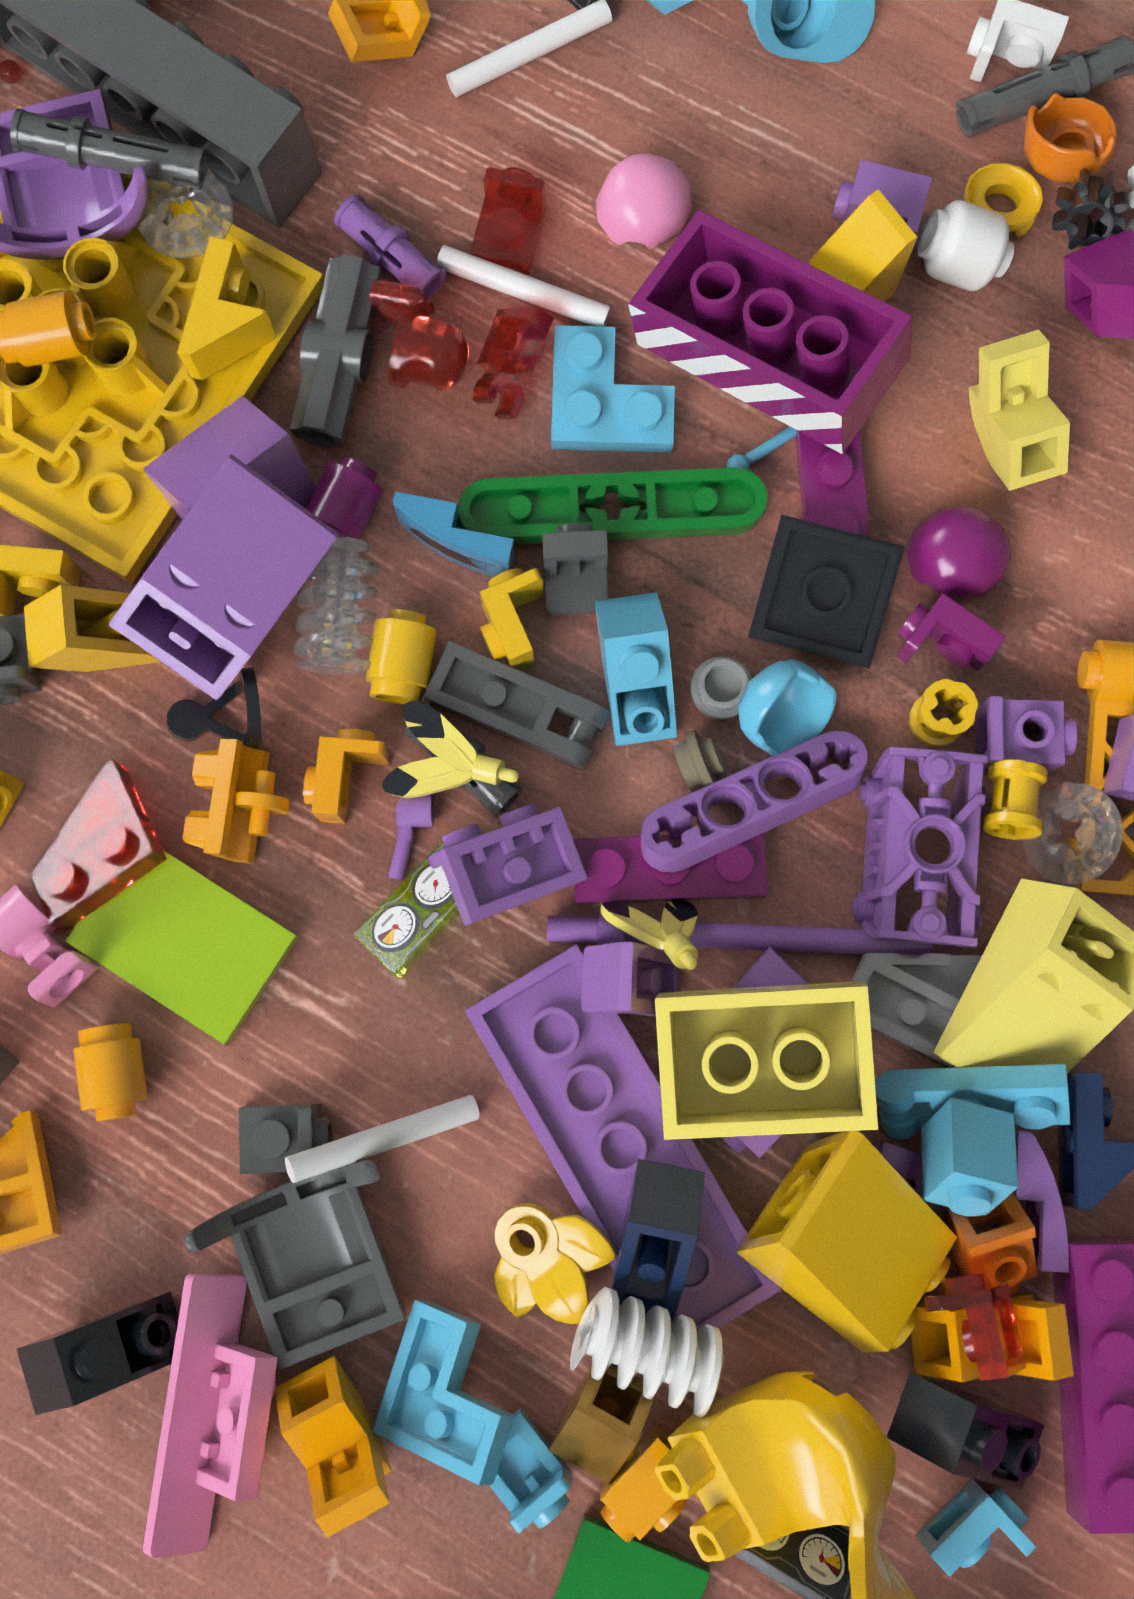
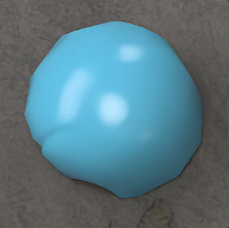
(785, 706)

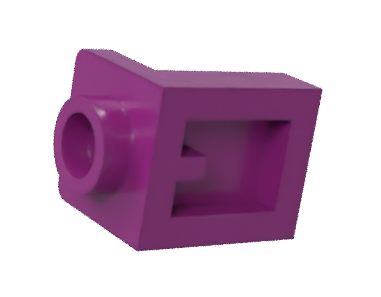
(958, 634)

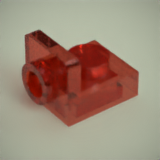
(510, 218)
(991, 1327)

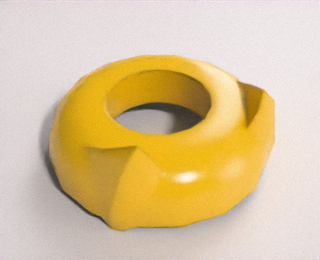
(1013, 183)

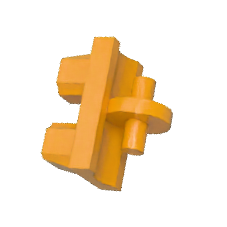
(239, 801)

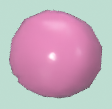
(644, 200)

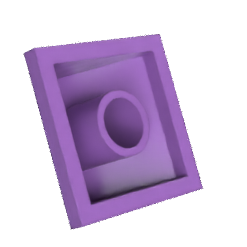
(240, 431)

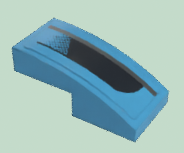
(438, 528)

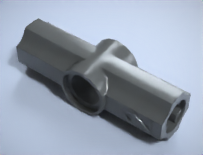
(335, 352)

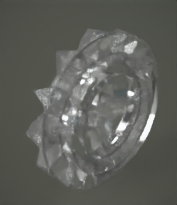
(187, 234)
(1098, 836)

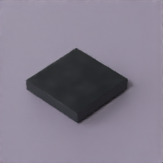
(825, 591)

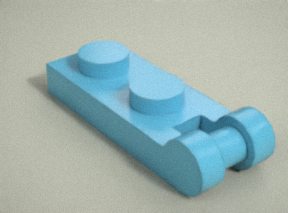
(1030, 1092)

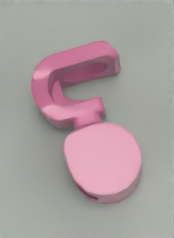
(29, 936)

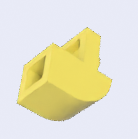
(1013, 414)

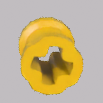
(940, 695)
(1015, 799)

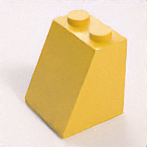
(851, 1242)

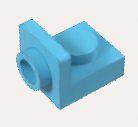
(963, 1527)

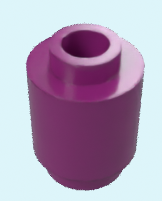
(346, 497)

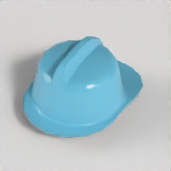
(811, 28)

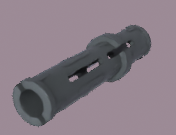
(1070, 77)
(94, 146)

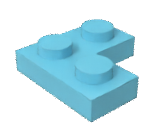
(594, 411)
(425, 1403)

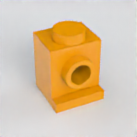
(635, 1495)

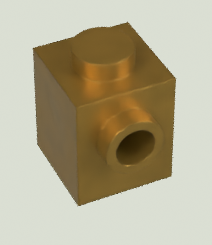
(602, 1424)

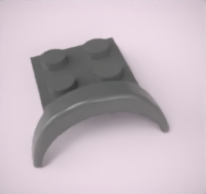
(311, 1261)

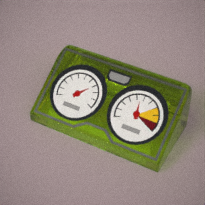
(410, 918)

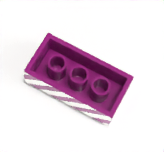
(771, 330)

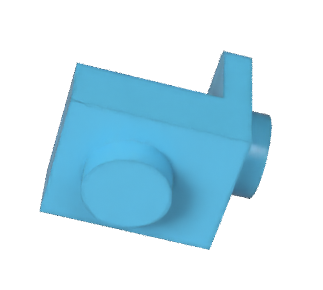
(531, 1477)

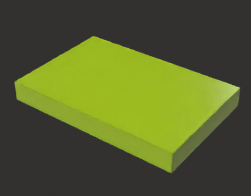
(187, 946)

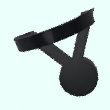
(189, 719)

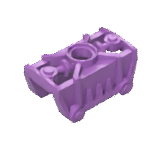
(892, 854)

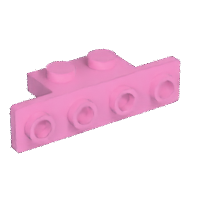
(210, 1418)

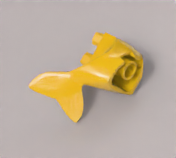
(787, 1463)

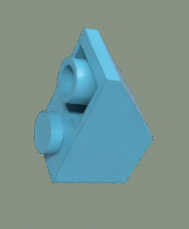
(637, 668)

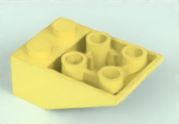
(1045, 984)

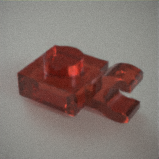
(511, 349)

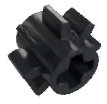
(1078, 202)

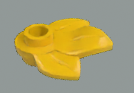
(554, 1268)

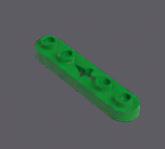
(674, 502)

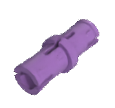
(389, 246)

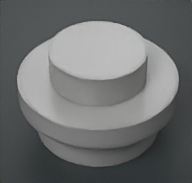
(719, 687)

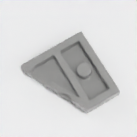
(914, 996)

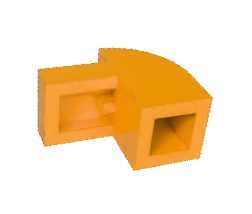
(1041, 1330)
(335, 1442)

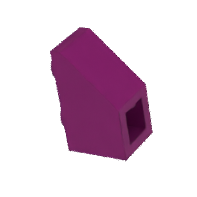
(1102, 286)

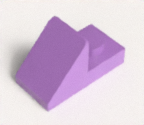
(625, 978)

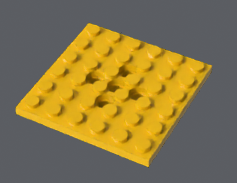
(89, 426)

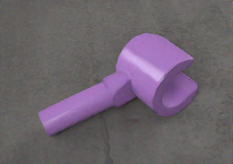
(409, 814)

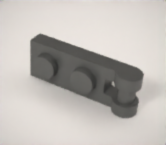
(514, 704)

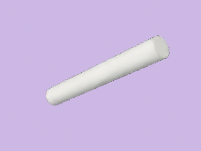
(529, 48)
(523, 287)
(381, 1138)

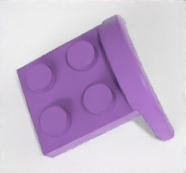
(53, 205)

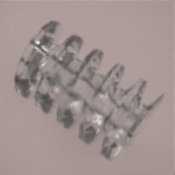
(334, 611)

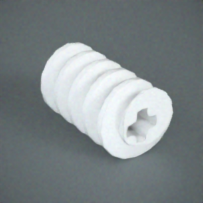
(652, 1347)

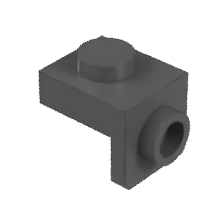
(575, 569)

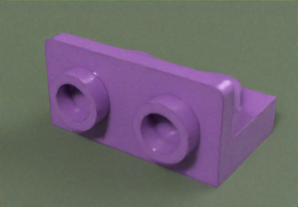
(510, 864)

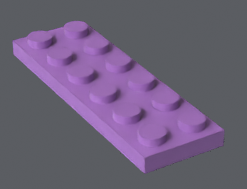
(600, 1113)

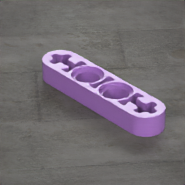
(749, 793)

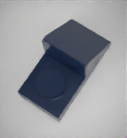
(1086, 1160)

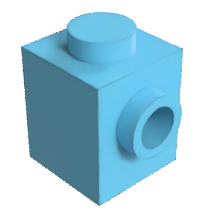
(968, 1157)

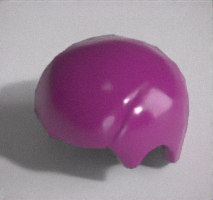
(959, 552)

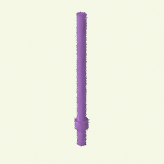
(741, 937)

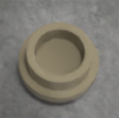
(699, 761)

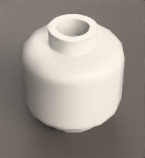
(965, 245)

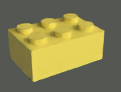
(766, 1060)

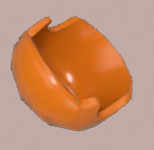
(1069, 138)

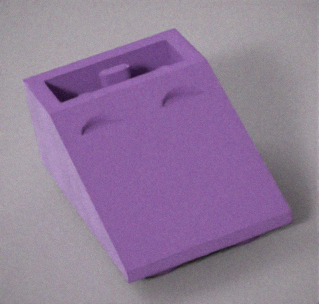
(224, 578)

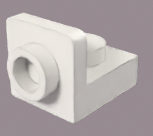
(1018, 33)

